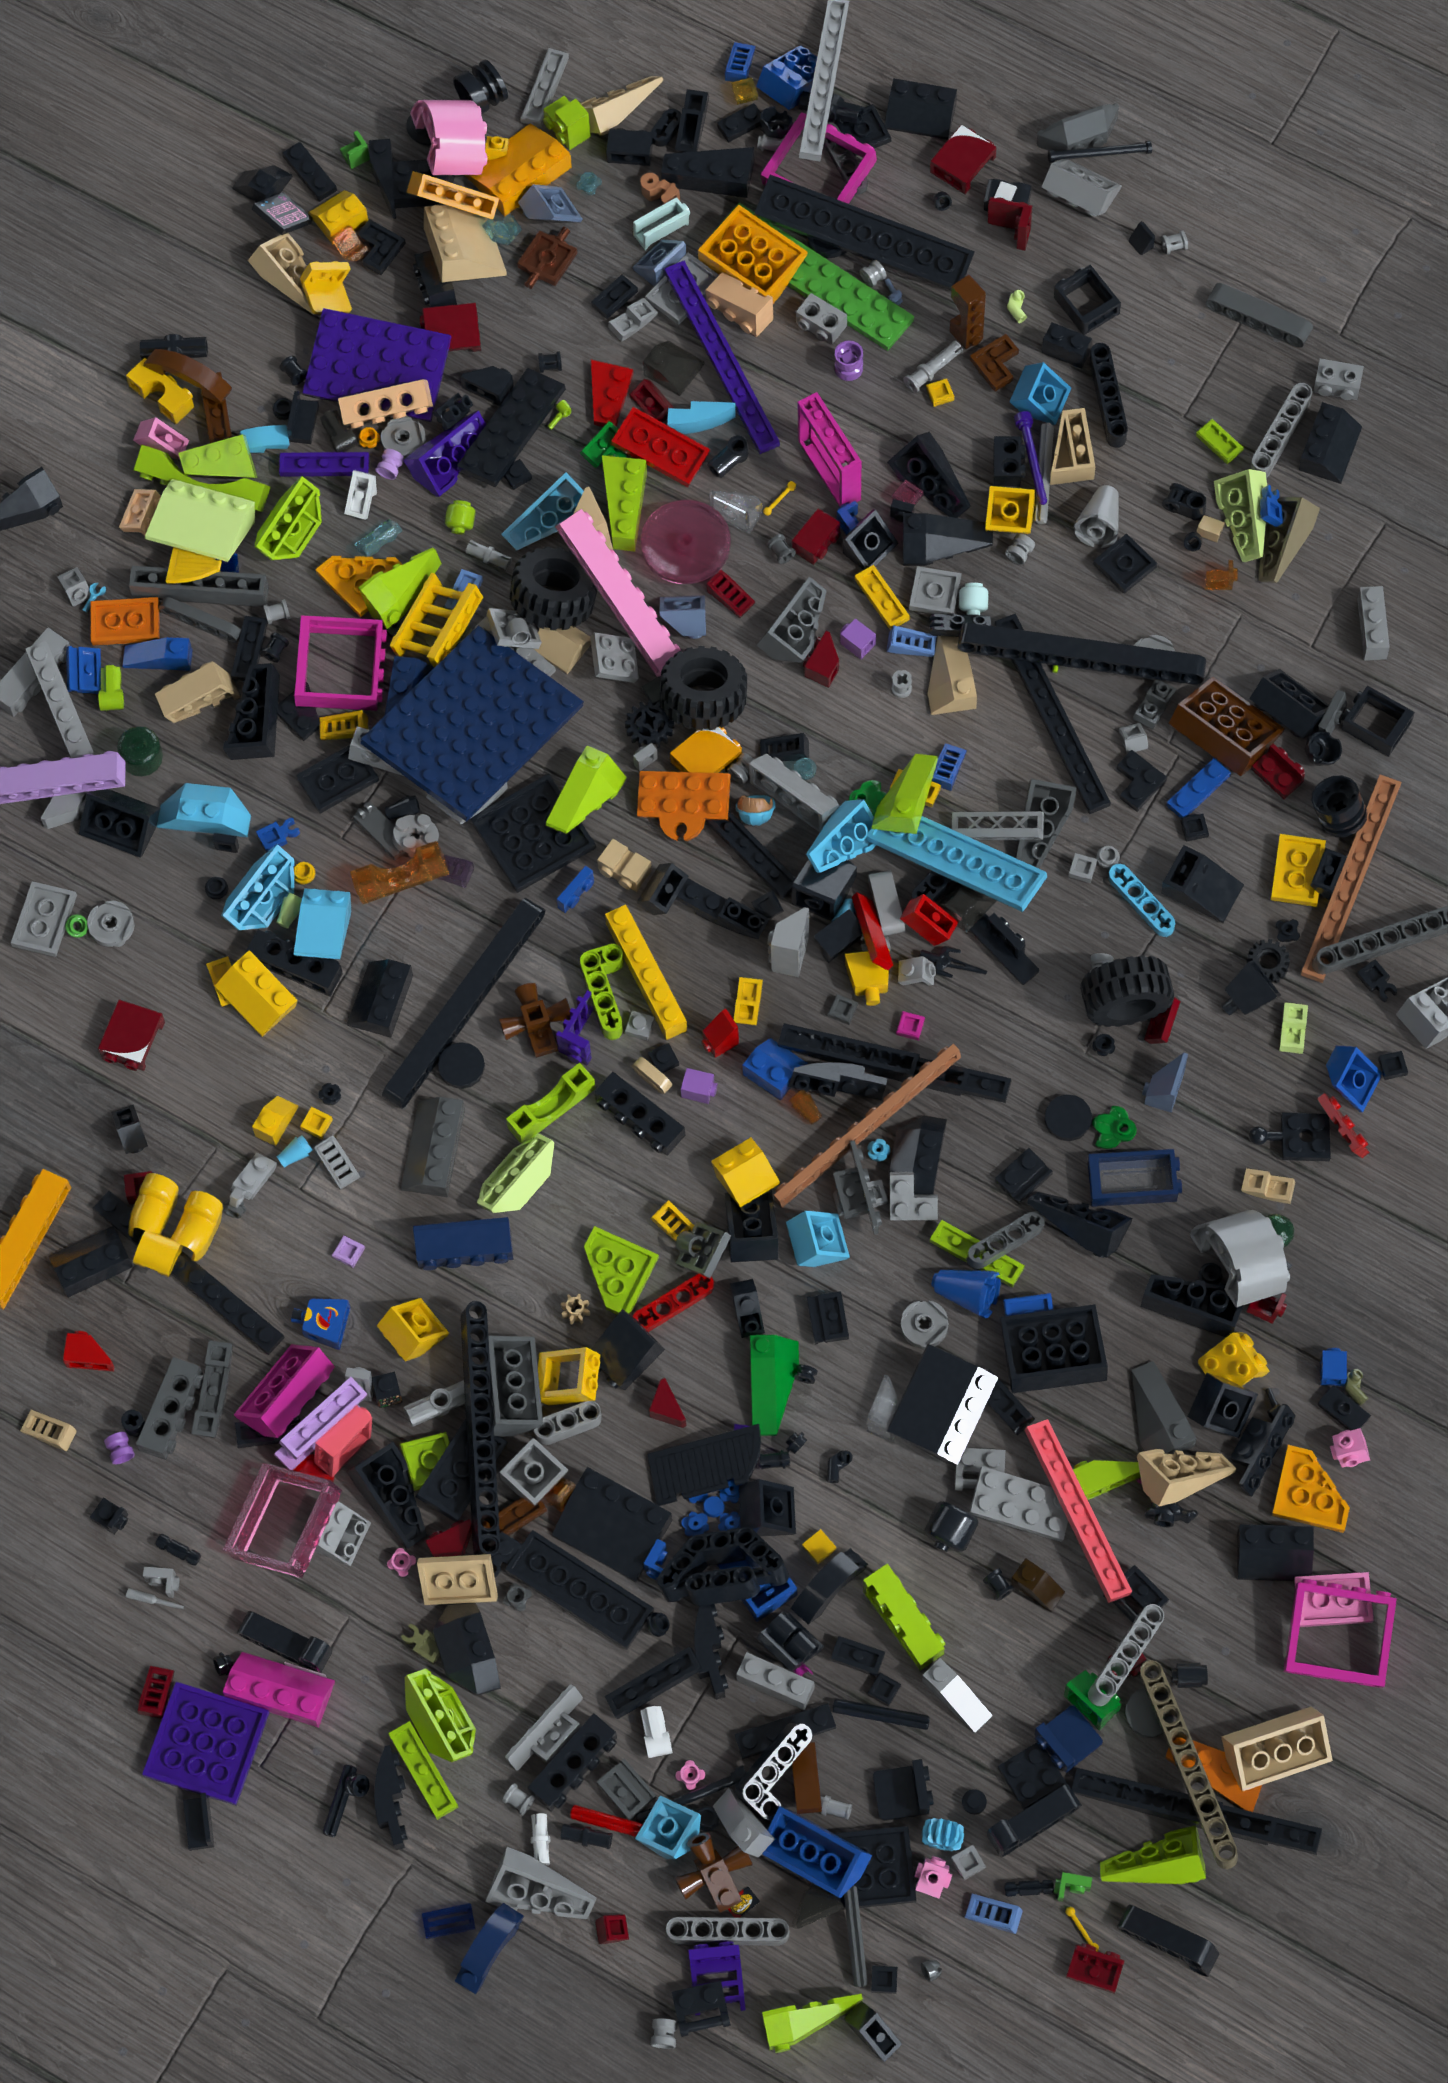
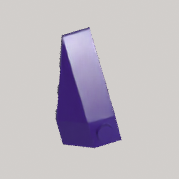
(437, 460)

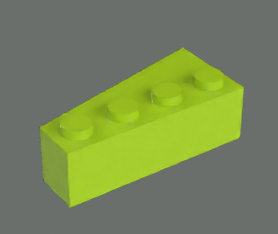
(625, 492)
(903, 1617)

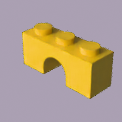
(174, 403)

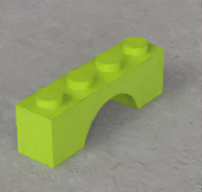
(568, 1092)

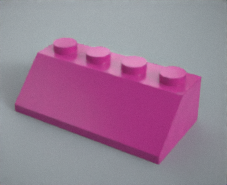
(285, 1390)
(279, 1689)

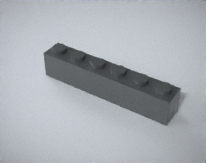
(217, 588)

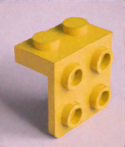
(325, 286)
(1234, 1360)

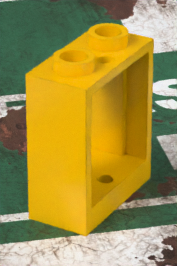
(549, 1372)

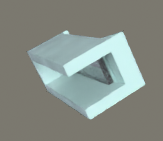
(660, 222)

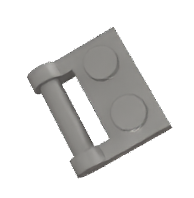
(973, 1460)

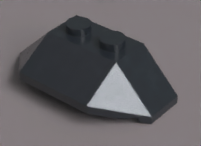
(919, 1151)
(466, 1648)

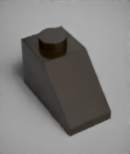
(1037, 1585)

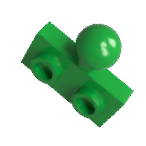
(601, 445)

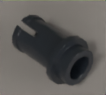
(775, 1460)

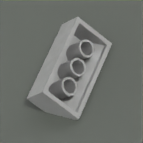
(792, 791)

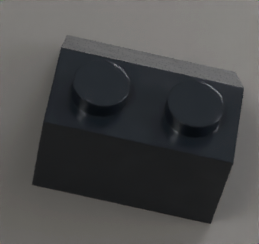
(1222, 1405)
(767, 1508)

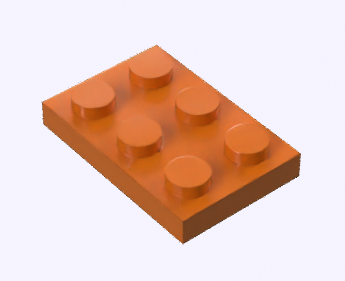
(125, 621)

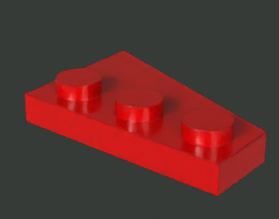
(1332, 1107)

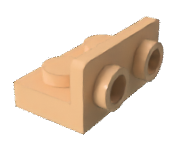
(140, 511)

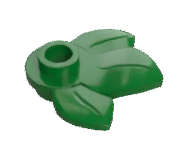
(870, 793)
(1110, 1128)

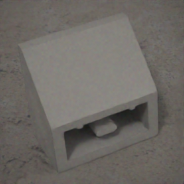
(343, 1535)

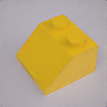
(338, 213)
(1010, 510)
(745, 1172)
(412, 1328)

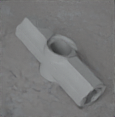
(426, 1408)

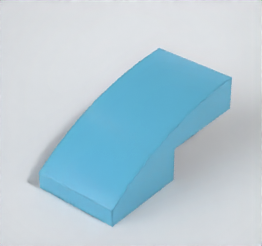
(266, 437)

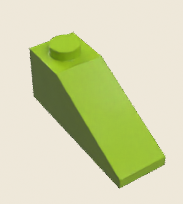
(1102, 1476)

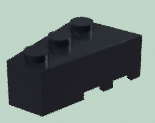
(435, 291)

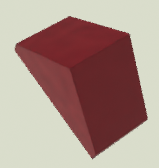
(665, 1406)

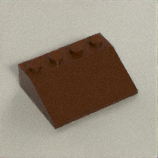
(1225, 725)

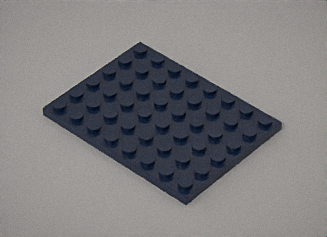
(472, 723)

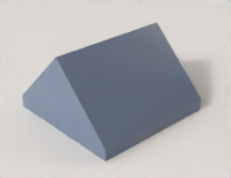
(661, 256)

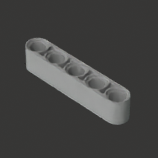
(1285, 423)
(1119, 1662)
(715, 1926)

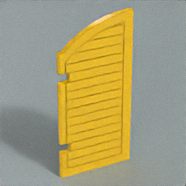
(190, 566)

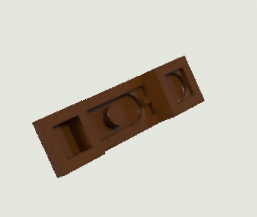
(191, 371)

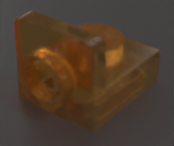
(349, 244)
(1221, 579)

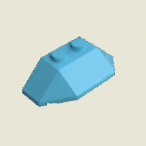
(205, 811)
(261, 891)

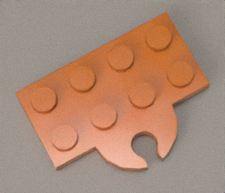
(683, 799)

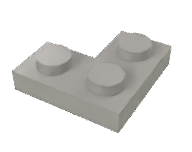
(905, 1204)

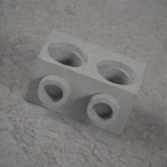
(824, 315)

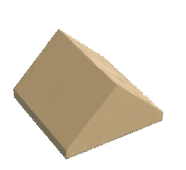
(563, 647)

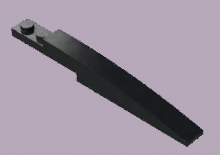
(891, 1062)
(1178, 1808)

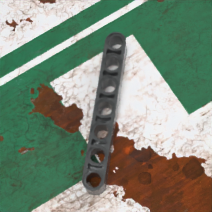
(1377, 942)

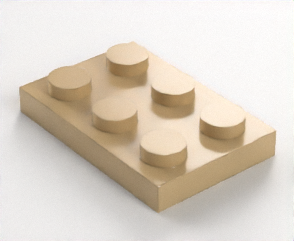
(457, 1579)

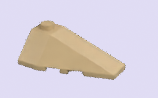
(612, 110)
(282, 265)
(1177, 1476)

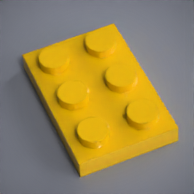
(1295, 869)

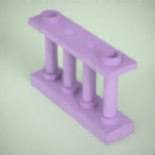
(302, 1438)

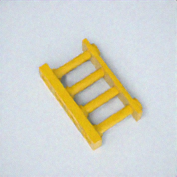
(453, 629)

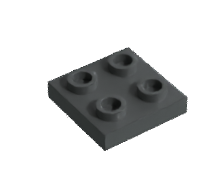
(701, 1248)

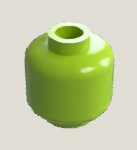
(460, 517)

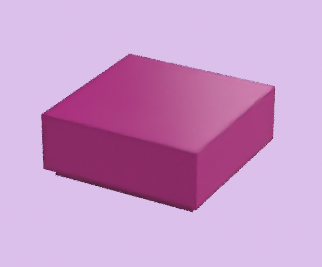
(910, 1025)

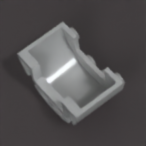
(1248, 1252)

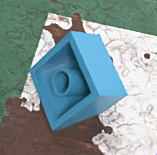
(1040, 393)

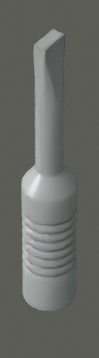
(149, 1598)

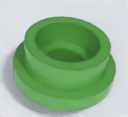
(82, 923)

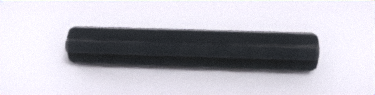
(881, 1714)

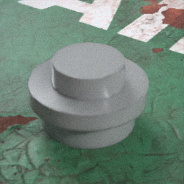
(1107, 857)

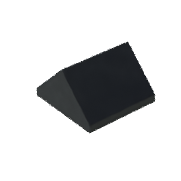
(869, 541)

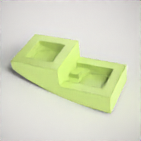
(1293, 1028)

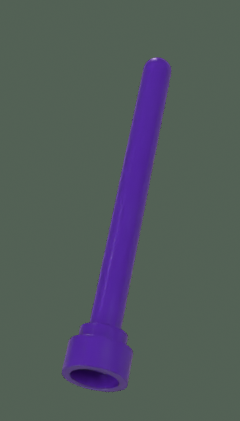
(1024, 422)

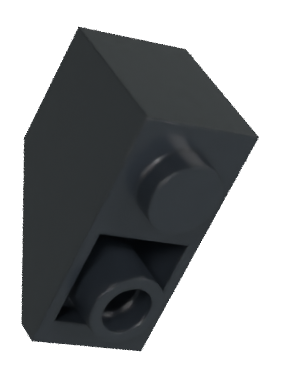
(747, 1308)

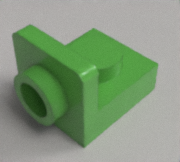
(1077, 1884)

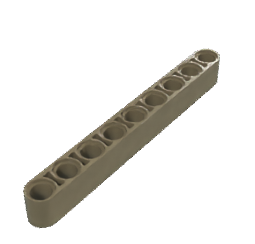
(1189, 1775)

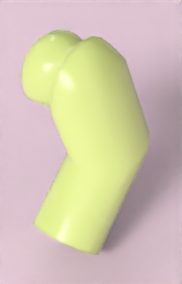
(1014, 306)

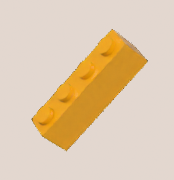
(452, 195)

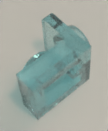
(504, 231)

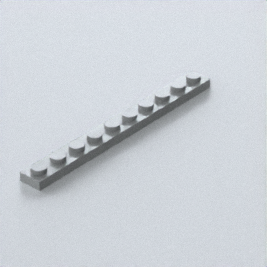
(824, 80)

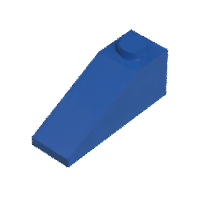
(159, 654)

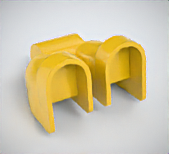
(151, 1213)

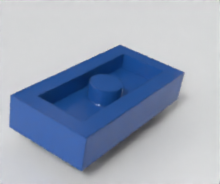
(581, 883)

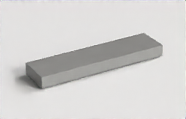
(544, 87)

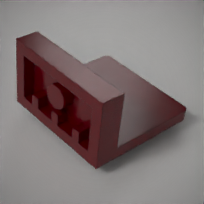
(1011, 215)

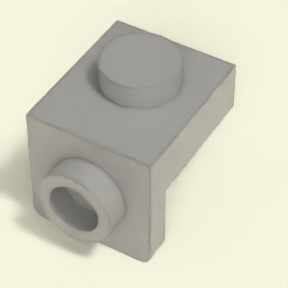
(916, 971)

